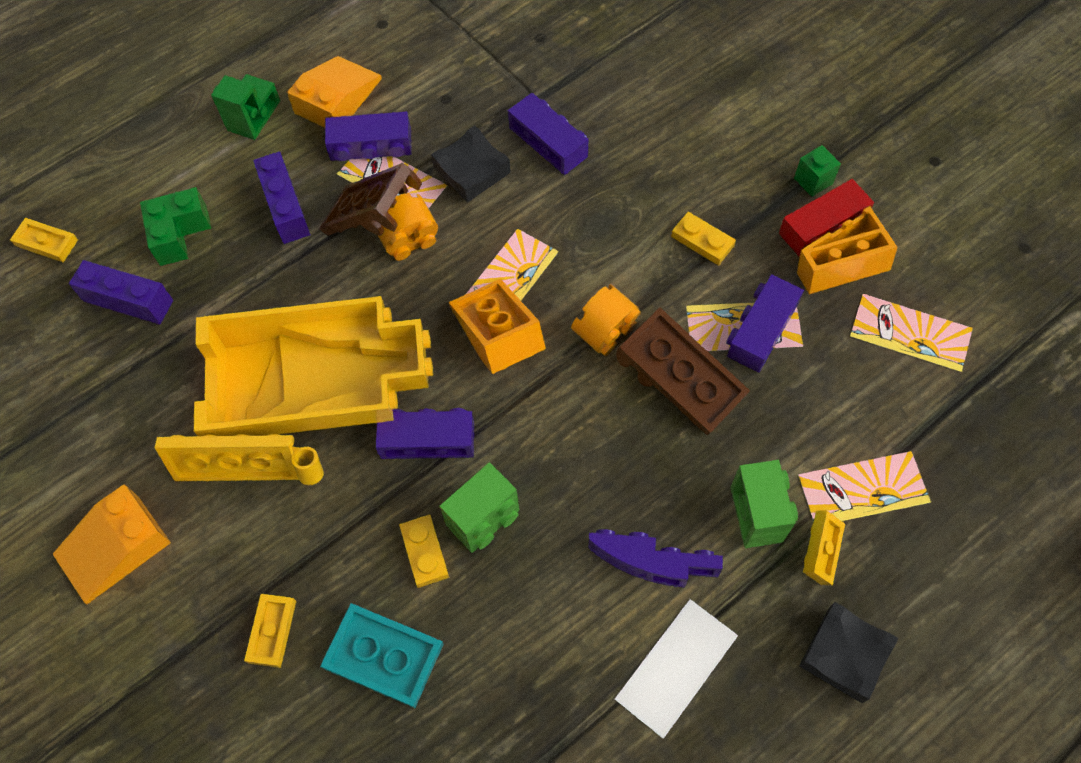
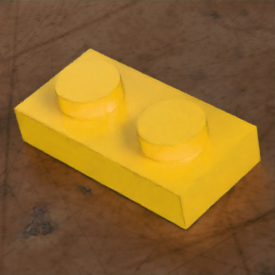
(703, 238)
(44, 239)
(824, 547)
(424, 551)
(270, 630)

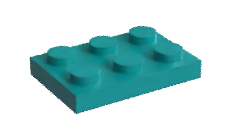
(382, 655)

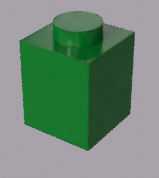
(817, 170)

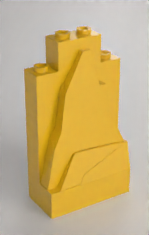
(307, 367)

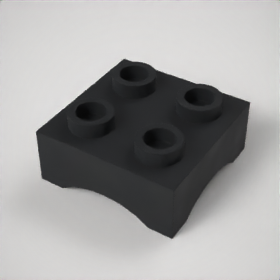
(471, 164)
(848, 653)

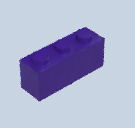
(548, 133)
(368, 136)
(281, 197)
(121, 292)
(763, 322)
(426, 434)

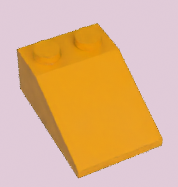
(332, 90)
(498, 325)
(109, 543)

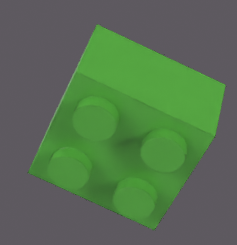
(763, 503)
(481, 508)

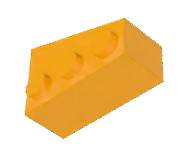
(847, 255)

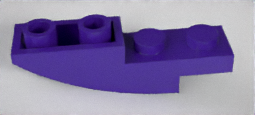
(638, 557)

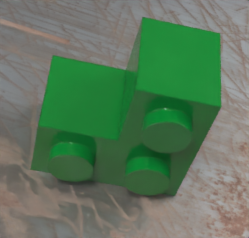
(245, 104)
(170, 219)

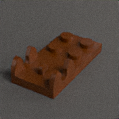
(369, 200)
(682, 371)

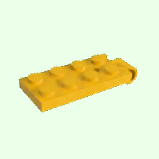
(238, 458)

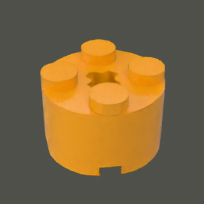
(414, 229)
(605, 319)

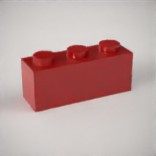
(824, 215)

